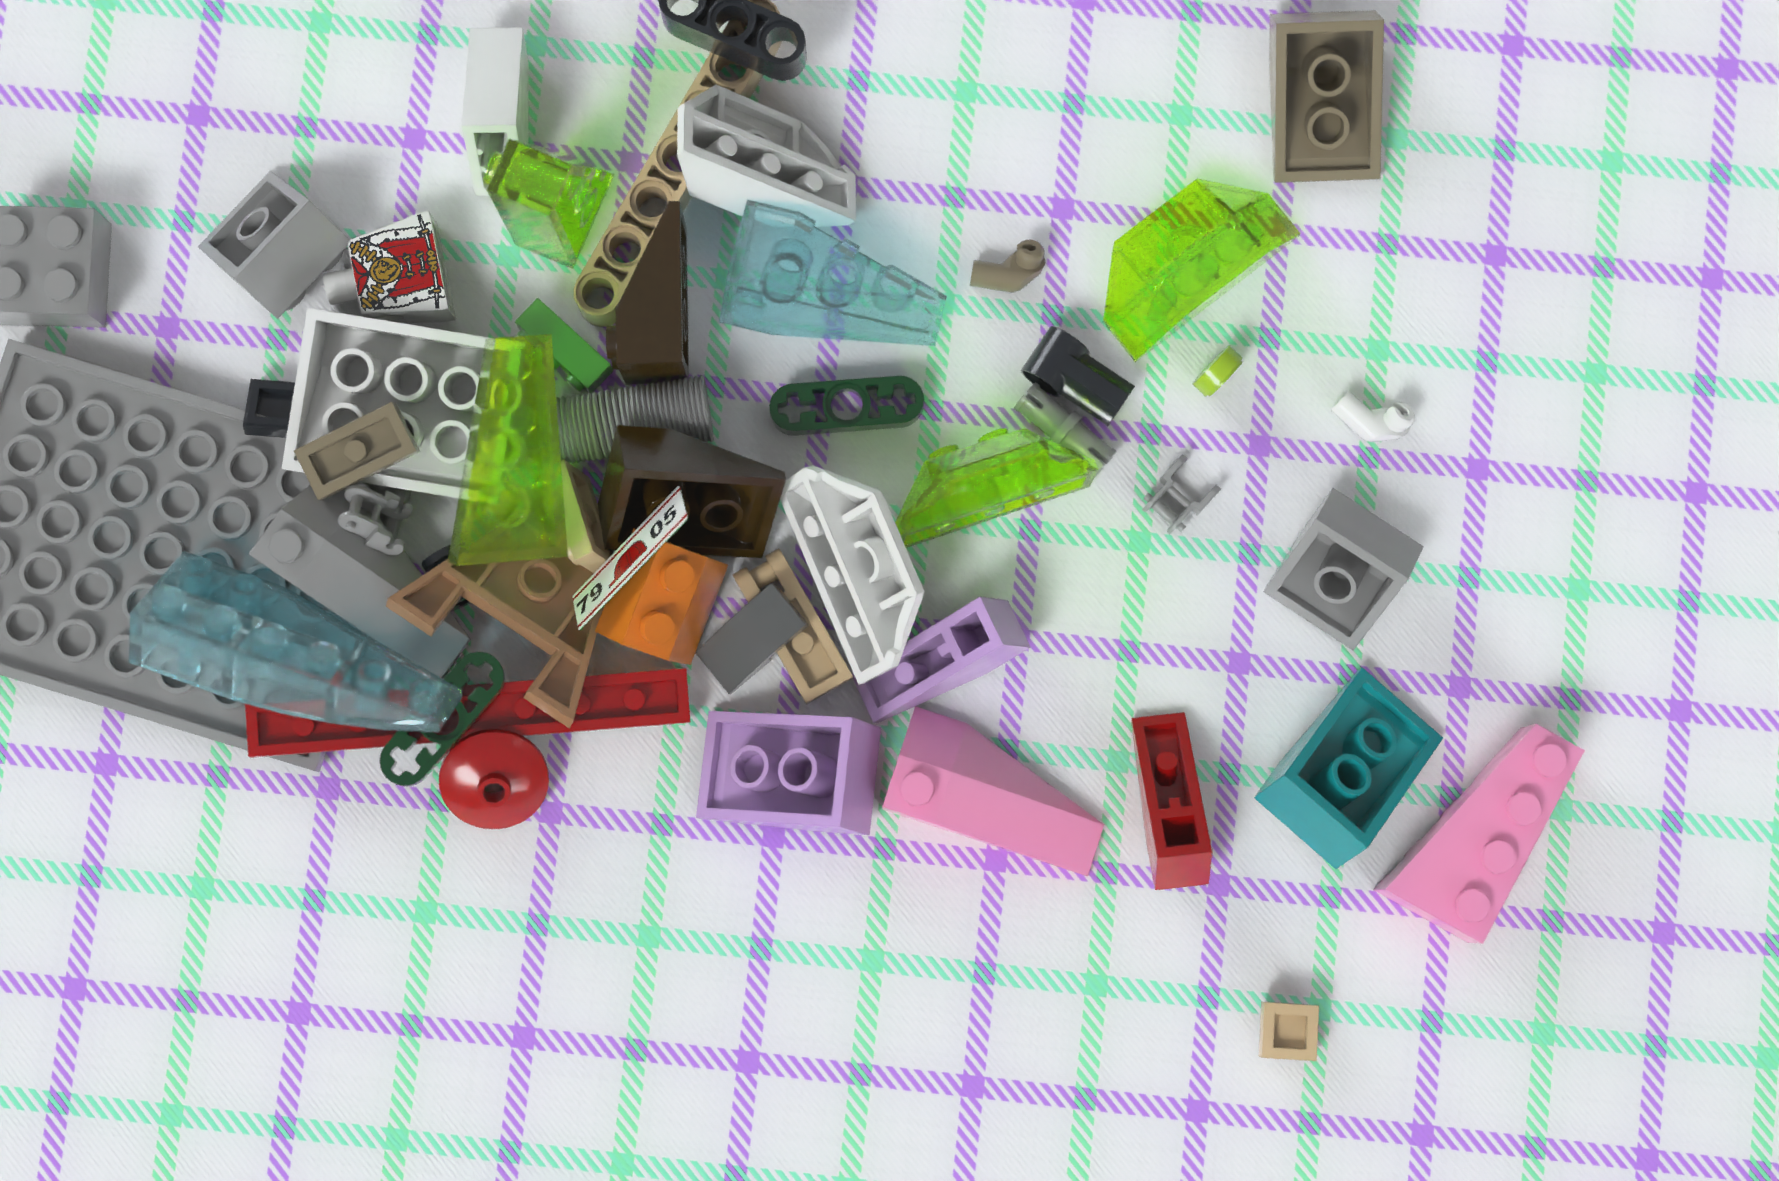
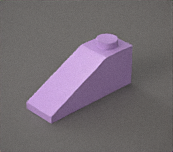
(946, 657)

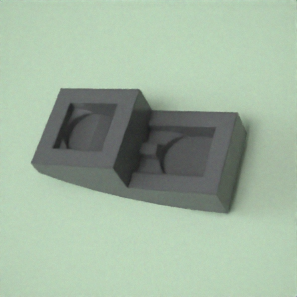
(751, 638)

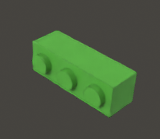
(570, 351)

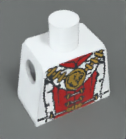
(396, 274)

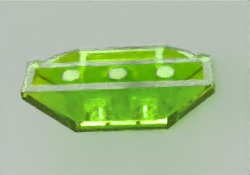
(1188, 259)
(989, 481)

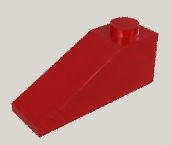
(1171, 802)

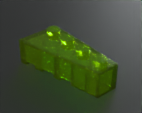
(512, 464)

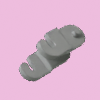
(1164, 511)
(370, 528)

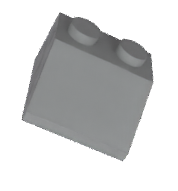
(275, 244)
(1344, 569)

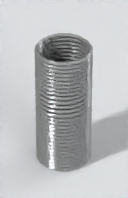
(669, 404)

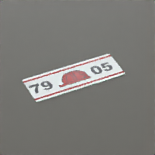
(629, 557)

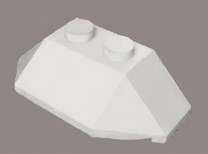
(751, 152)
(855, 565)

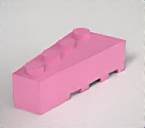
(1483, 839)

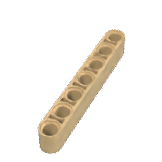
(653, 182)

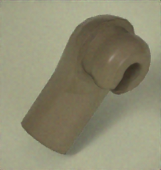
(1014, 272)

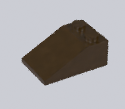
(653, 311)
(724, 493)

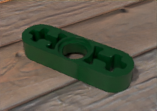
(833, 424)
(425, 759)

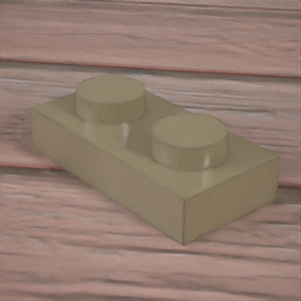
(356, 451)

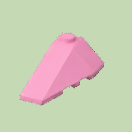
(977, 790)

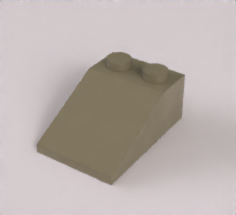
(1326, 95)

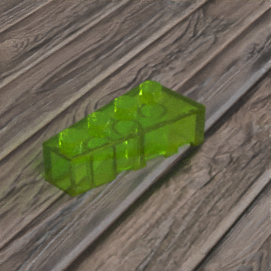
(546, 198)

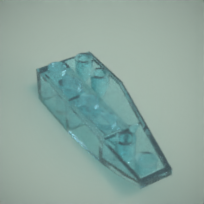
(279, 652)

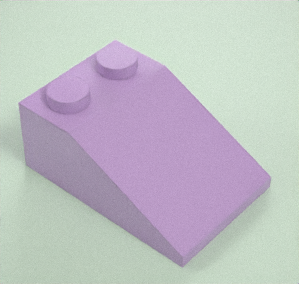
(789, 771)

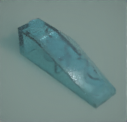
(811, 285)

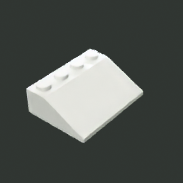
(364, 363)

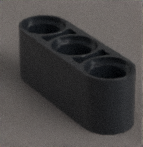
(748, 48)

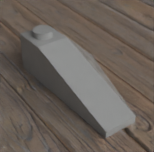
(353, 579)

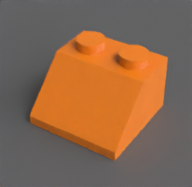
(665, 604)

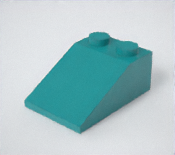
(1349, 770)

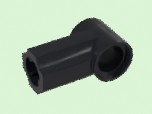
(1066, 369)

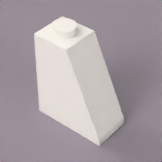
(494, 96)

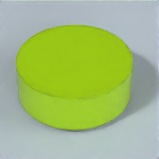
(1218, 371)

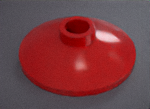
(488, 759)

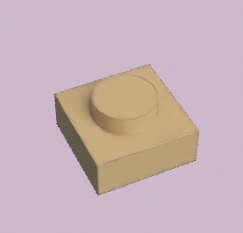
(1288, 1031)

